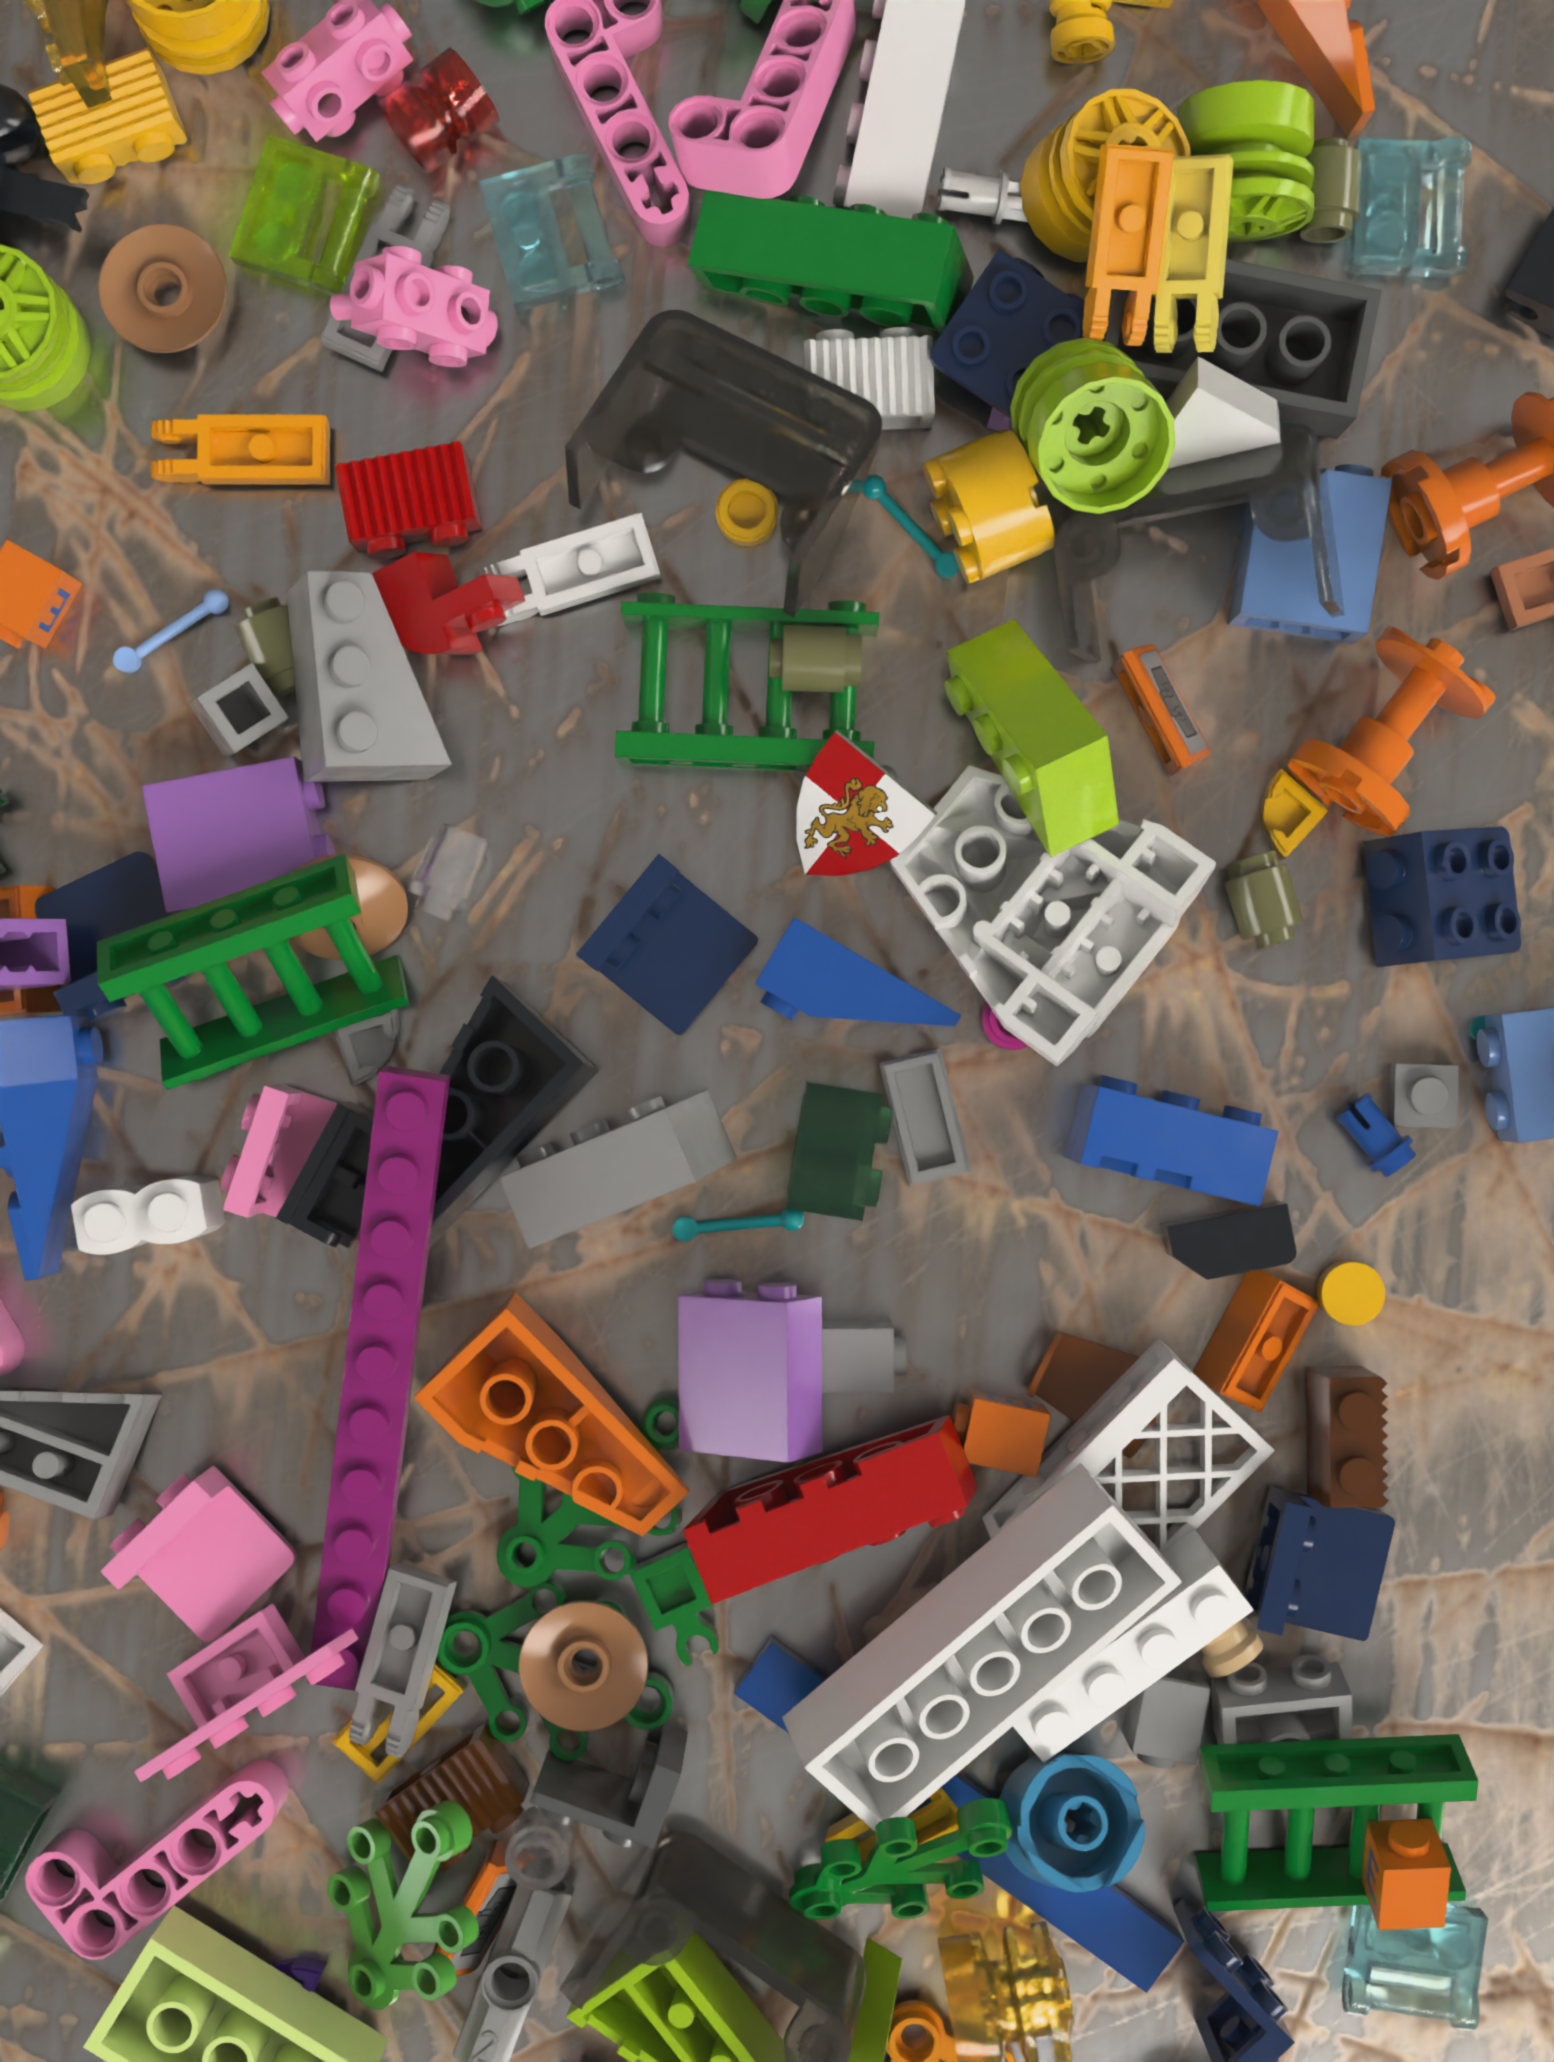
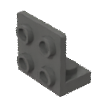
(622, 1807)

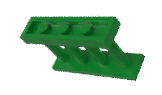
(713, 740)
(235, 926)
(1317, 1776)

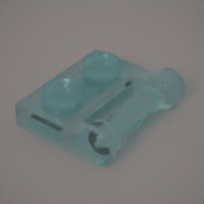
(1388, 224)
(531, 237)
(1446, 1952)

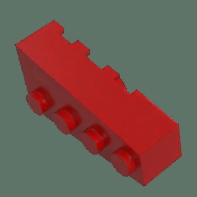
(830, 1508)

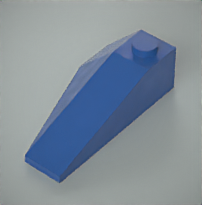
(44, 1124)

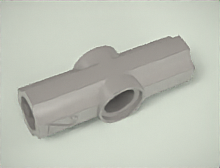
(504, 2002)

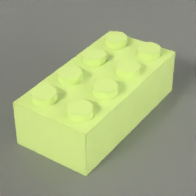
(216, 2002)

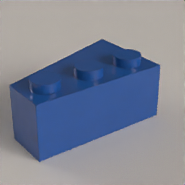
(1171, 1141)

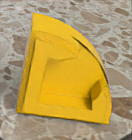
(1287, 813)

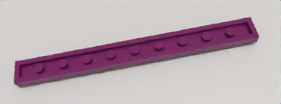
(379, 1359)

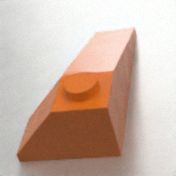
(1329, 54)
(541, 1410)

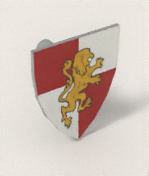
(854, 812)

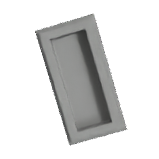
(924, 1117)

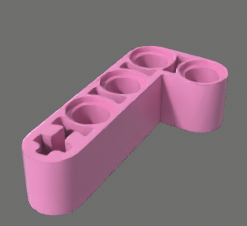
(626, 117)
(762, 140)
(172, 1853)

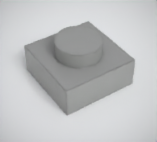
(1423, 1095)

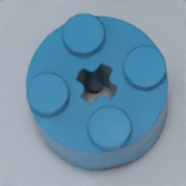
(1101, 1804)

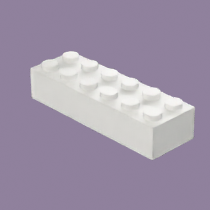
(979, 1650)

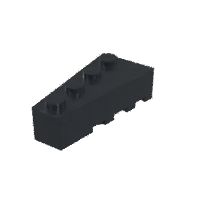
(504, 1087)

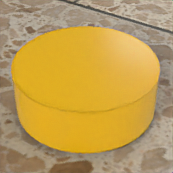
(747, 512)
(1350, 1292)

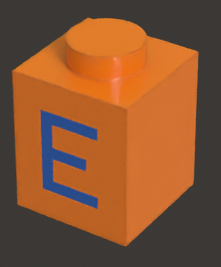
(32, 596)
(1002, 1431)
(1406, 1874)

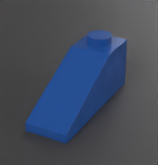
(834, 982)

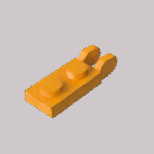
(1126, 236)
(247, 449)

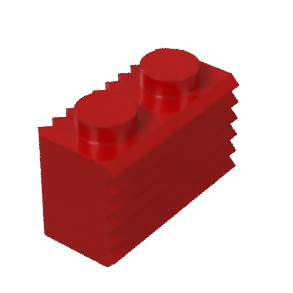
(408, 499)

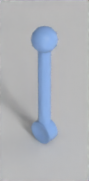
(130, 659)

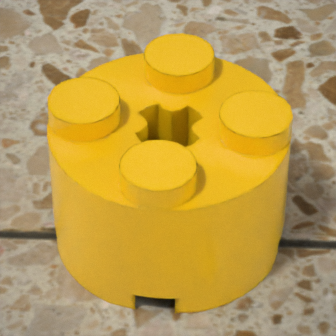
(989, 504)

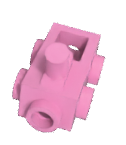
(338, 67)
(418, 307)

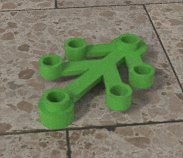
(376, 1965)

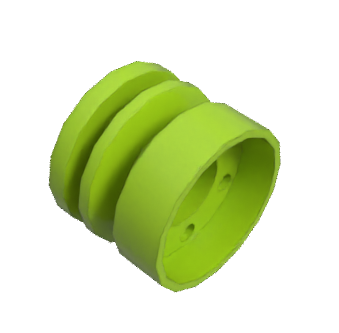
(1268, 136)
(41, 336)
(1092, 425)

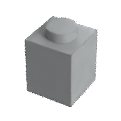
(238, 710)
(861, 1356)
(1168, 1719)

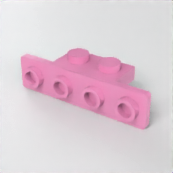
(236, 1674)

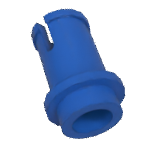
(1377, 1139)

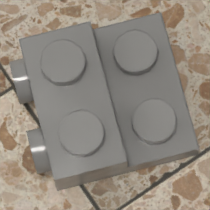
(1282, 1703)

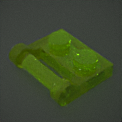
(284, 210)

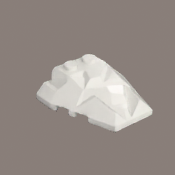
(1043, 934)

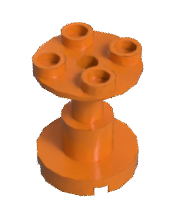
(1438, 507)
(1377, 750)

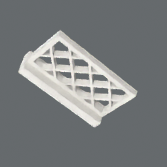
(1124, 1416)

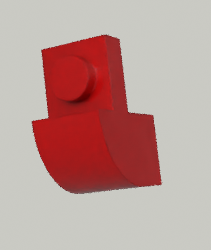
(436, 613)

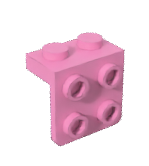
(281, 1135)
(203, 1553)

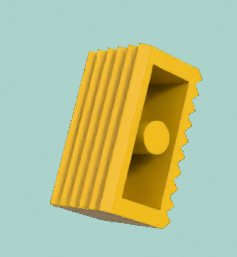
(131, 127)

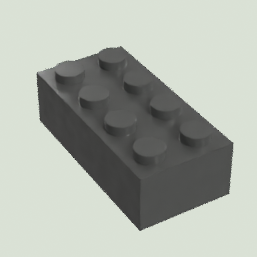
(1278, 332)

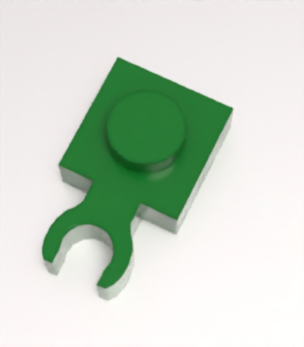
(675, 1596)

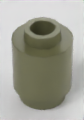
(1335, 191)
(268, 644)
(816, 658)
(1263, 899)

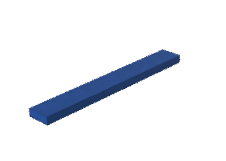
(1099, 1920)

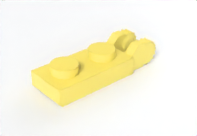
(1194, 248)

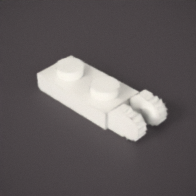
(580, 567)

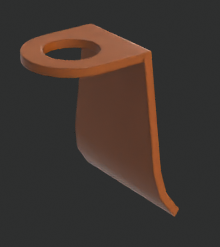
(1078, 1374)

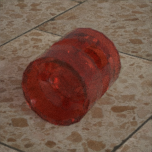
(439, 110)

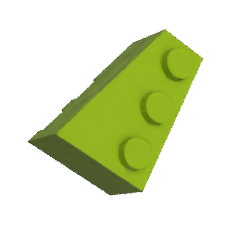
(1036, 735)
(678, 2011)

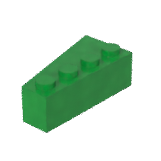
(832, 259)

